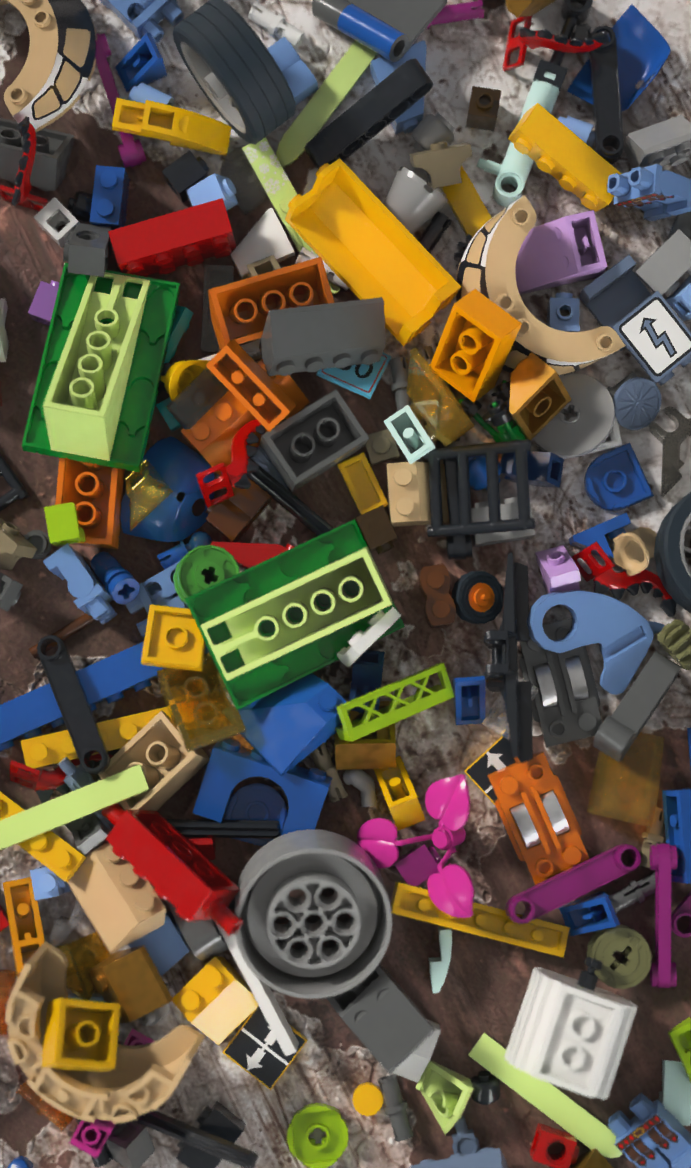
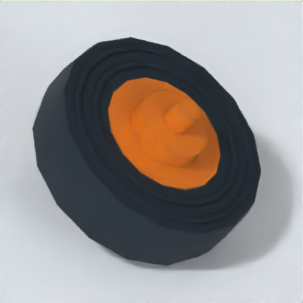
(478, 597)

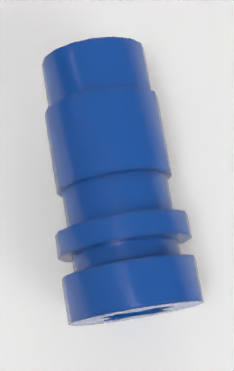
(116, 579)

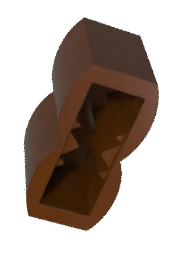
(238, 513)
(435, 587)

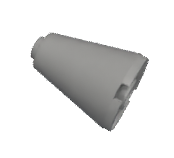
(412, 200)

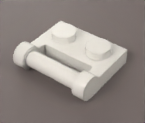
(363, 640)

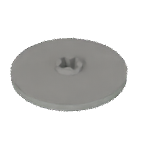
(592, 422)

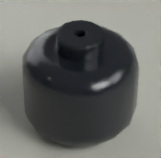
(81, 205)
(486, 1088)

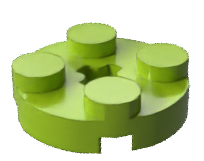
(305, 1148)

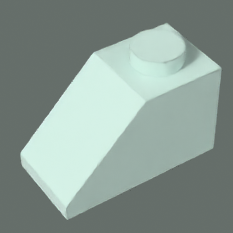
(409, 434)

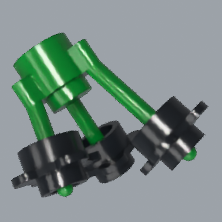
(497, 413)

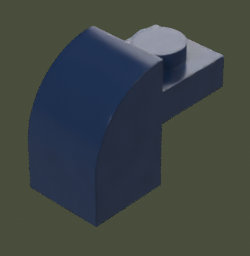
(543, 468)
(367, 676)

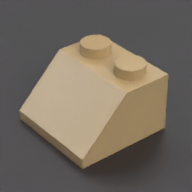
(411, 493)

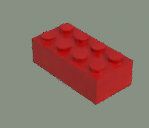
(174, 240)

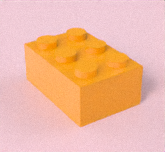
(475, 345)

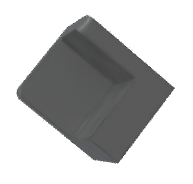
(130, 1144)

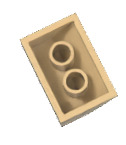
(163, 761)
(116, 899)

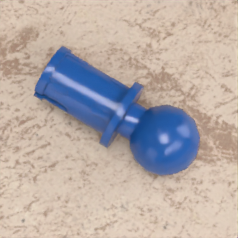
(176, 553)

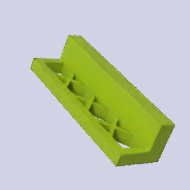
(398, 708)

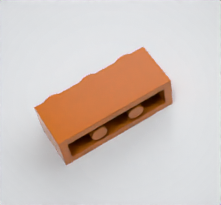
(251, 385)

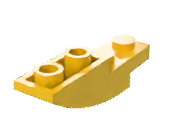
(172, 124)

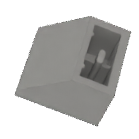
(659, 144)

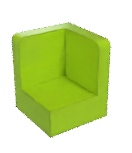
(63, 524)

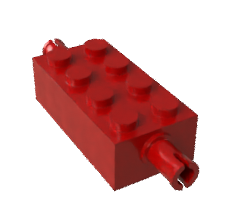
(172, 866)

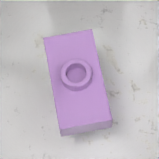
(558, 570)

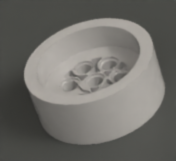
(311, 863)

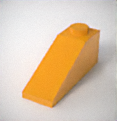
(23, 920)

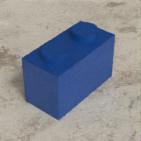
(109, 197)

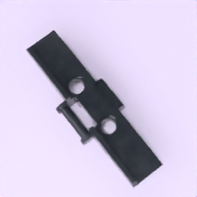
(503, 672)

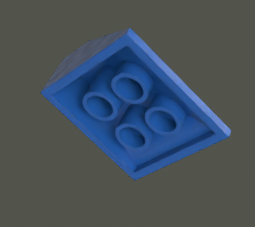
(292, 721)

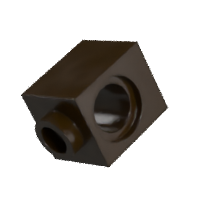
(483, 108)
(377, 530)

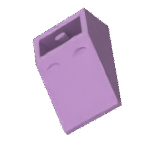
(560, 253)

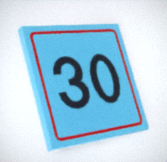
(357, 378)

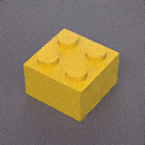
(81, 1035)

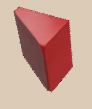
(204, 845)

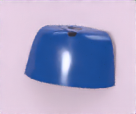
(639, 56)
(172, 519)

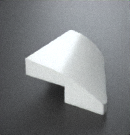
(262, 241)

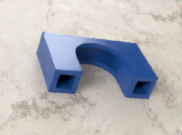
(233, 763)

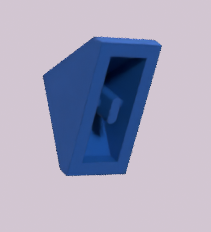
(141, 64)
(469, 700)
(589, 914)

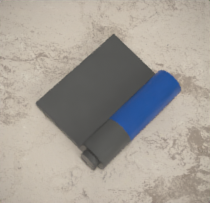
(380, 25)

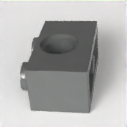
(88, 250)

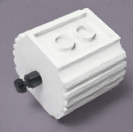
(571, 1031)

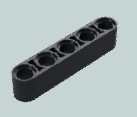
(370, 114)

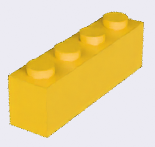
(564, 157)

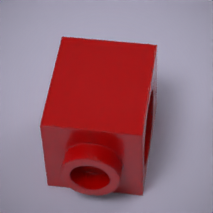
(547, 1135)

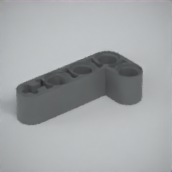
(623, 727)
(201, 936)

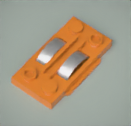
(538, 818)

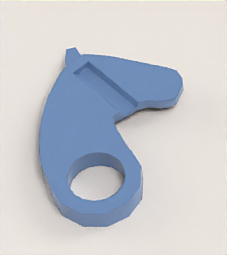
(597, 618)

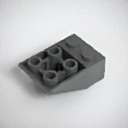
(383, 1018)

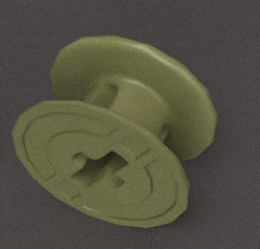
(633, 966)

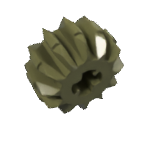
(677, 642)

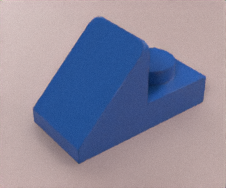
(597, 533)

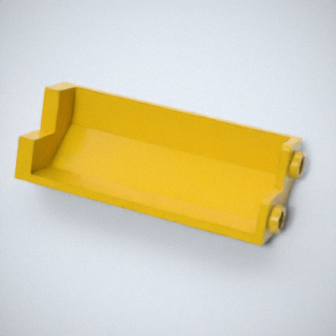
(371, 250)

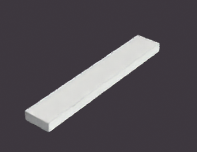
(265, 1000)

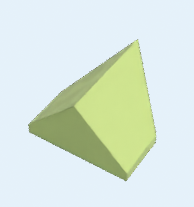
(445, 1093)

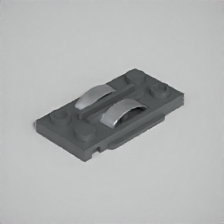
(566, 685)

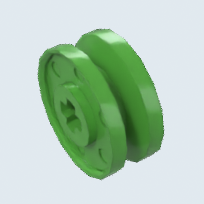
(203, 559)

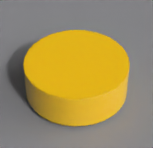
(367, 1099)

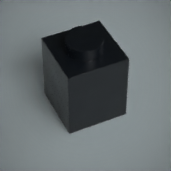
(184, 174)

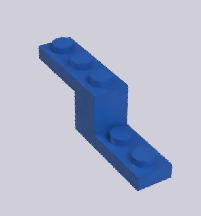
(678, 826)

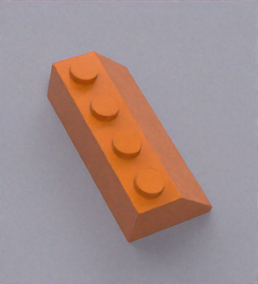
(243, 306)
(216, 428)
(97, 498)

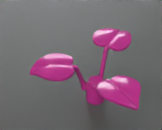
(450, 804)

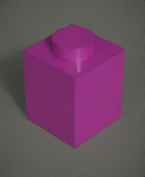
(418, 864)

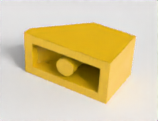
(400, 795)

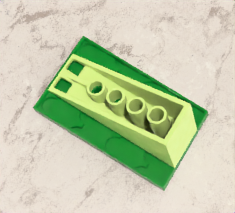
(101, 368)
(291, 612)

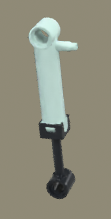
(545, 91)

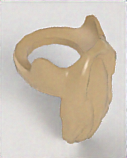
(634, 550)

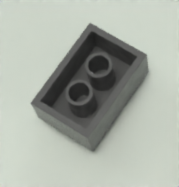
(313, 440)

